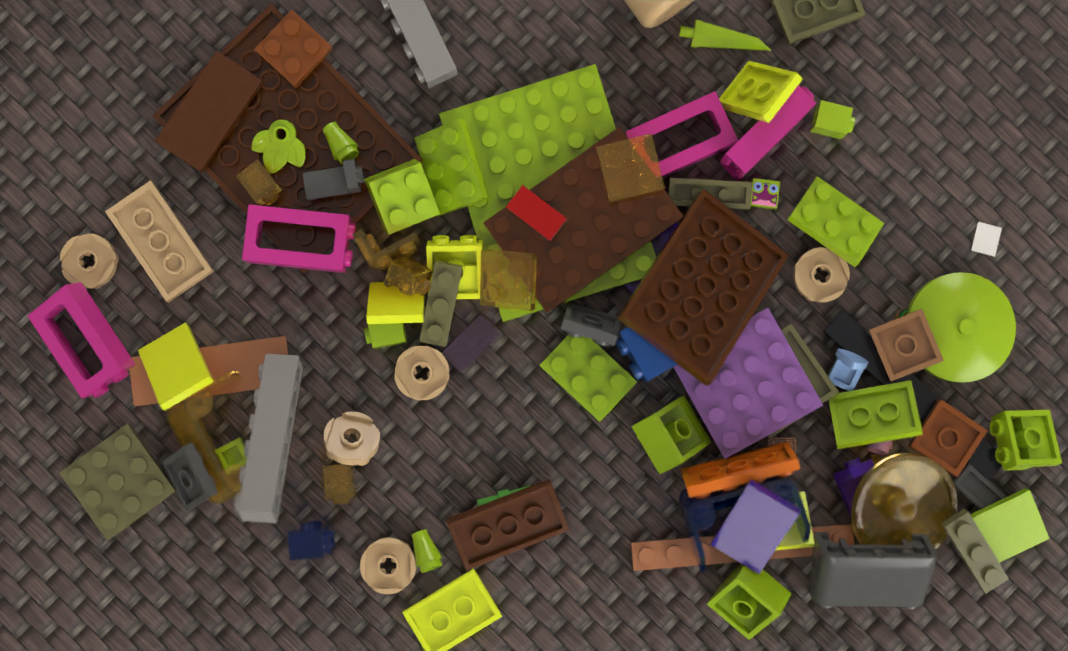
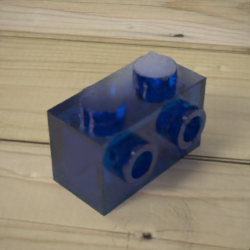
(310, 541)

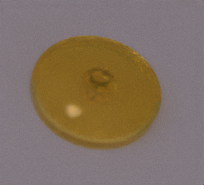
(903, 498)

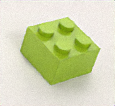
(402, 196)

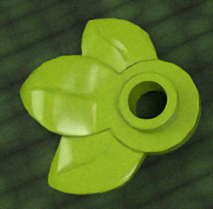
(277, 150)

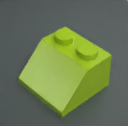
(671, 435)
(749, 600)

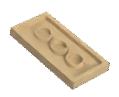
(159, 241)

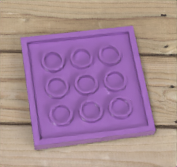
(754, 390)

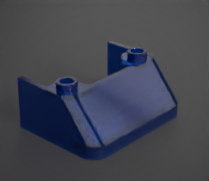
(701, 514)

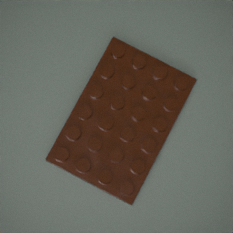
(595, 231)
(703, 287)

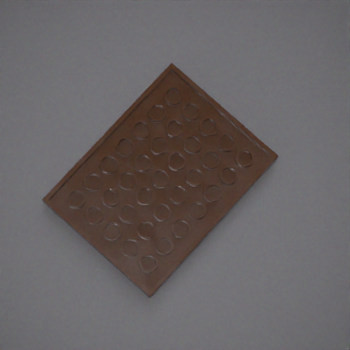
(310, 107)

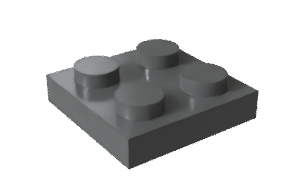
(591, 323)
(190, 476)

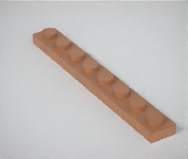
(680, 553)

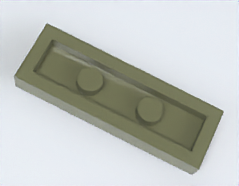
(732, 193)
(440, 303)
(974, 551)

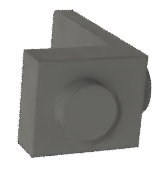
(334, 181)

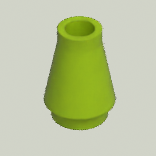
(341, 145)
(426, 552)

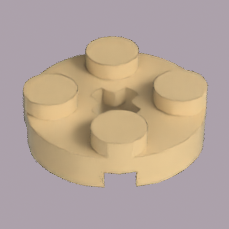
(86, 245)
(814, 289)
(406, 371)
(351, 453)
(377, 577)

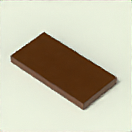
(209, 111)
(507, 524)

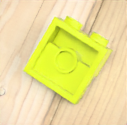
(459, 252)

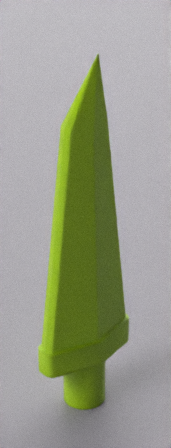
(714, 36)

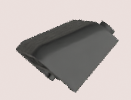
(871, 572)

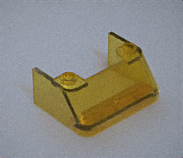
(188, 428)

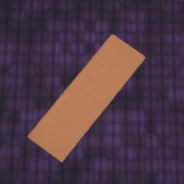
(238, 357)

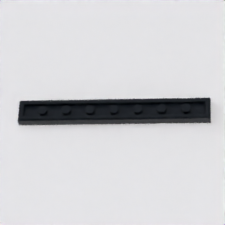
(853, 338)

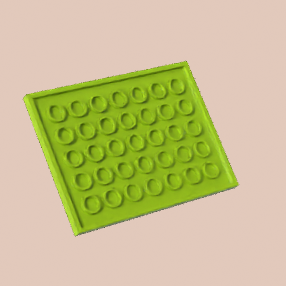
(529, 137)

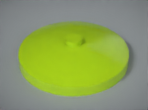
(969, 323)

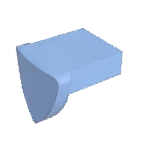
(847, 369)

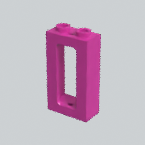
(765, 136)
(724, 140)
(335, 262)
(96, 330)

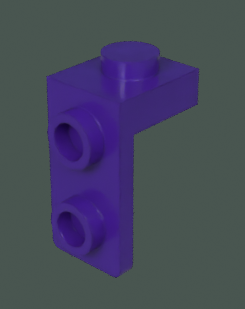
(849, 479)

